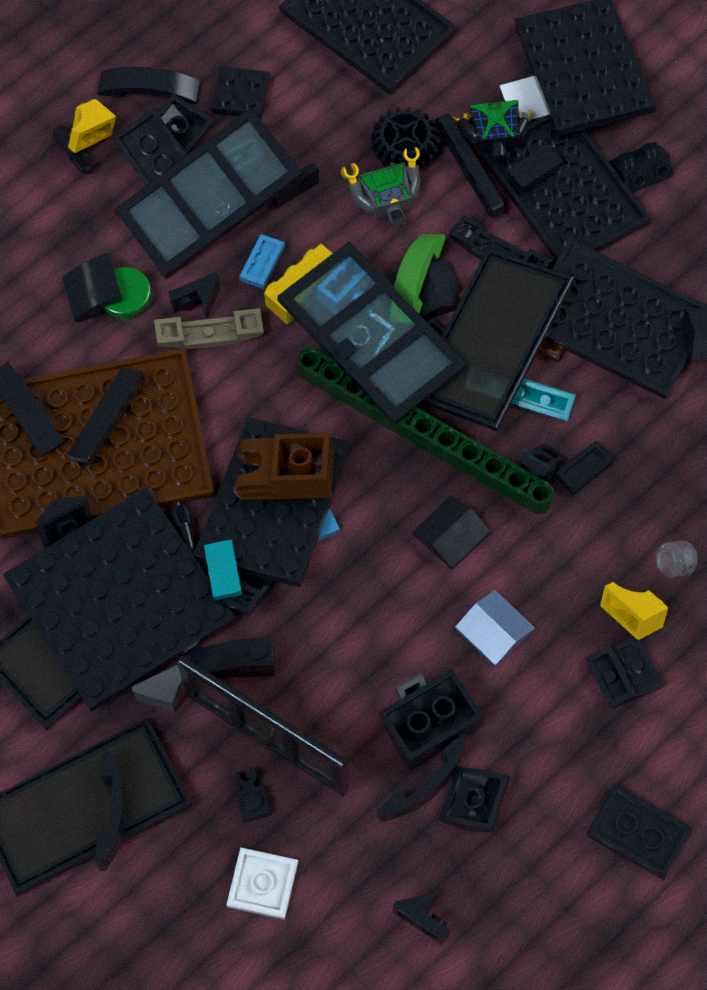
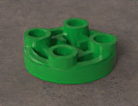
(134, 291)

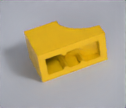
(90, 125)
(636, 611)

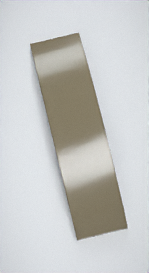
(209, 332)

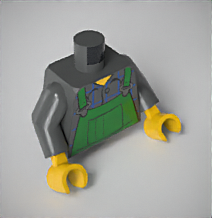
(387, 190)

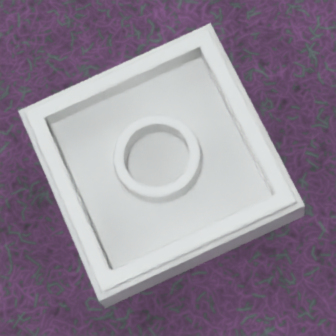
(262, 883)

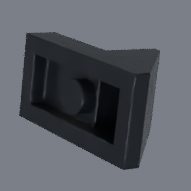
(199, 291)
(543, 462)
(415, 913)

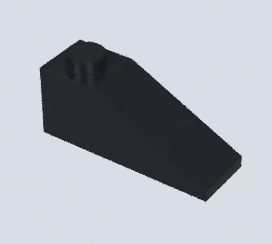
(237, 658)

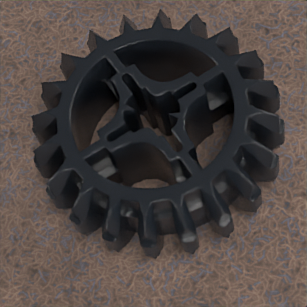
(404, 130)

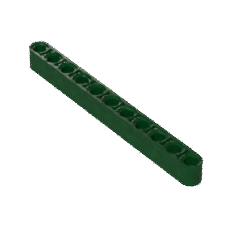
(431, 440)

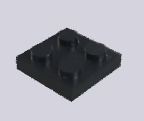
(239, 90)

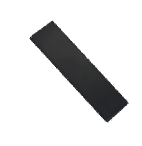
(106, 416)

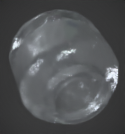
(676, 559)

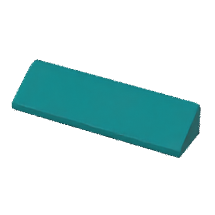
(545, 399)

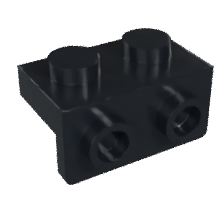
(643, 166)

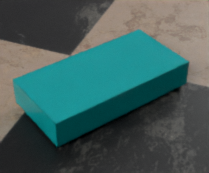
(223, 569)

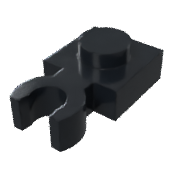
(252, 800)

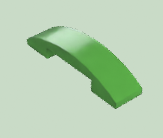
(415, 267)

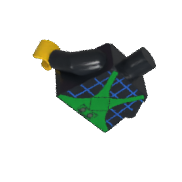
(495, 127)

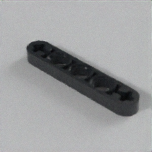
(470, 165)

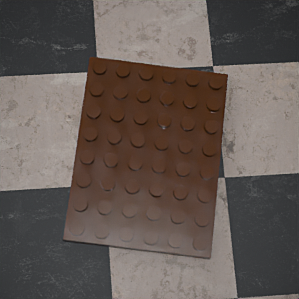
(151, 447)

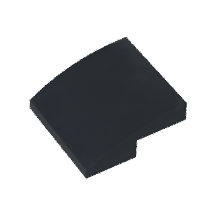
(92, 287)
(624, 672)

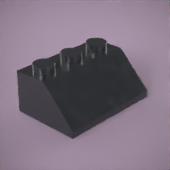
(431, 719)

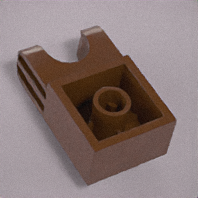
(289, 467)

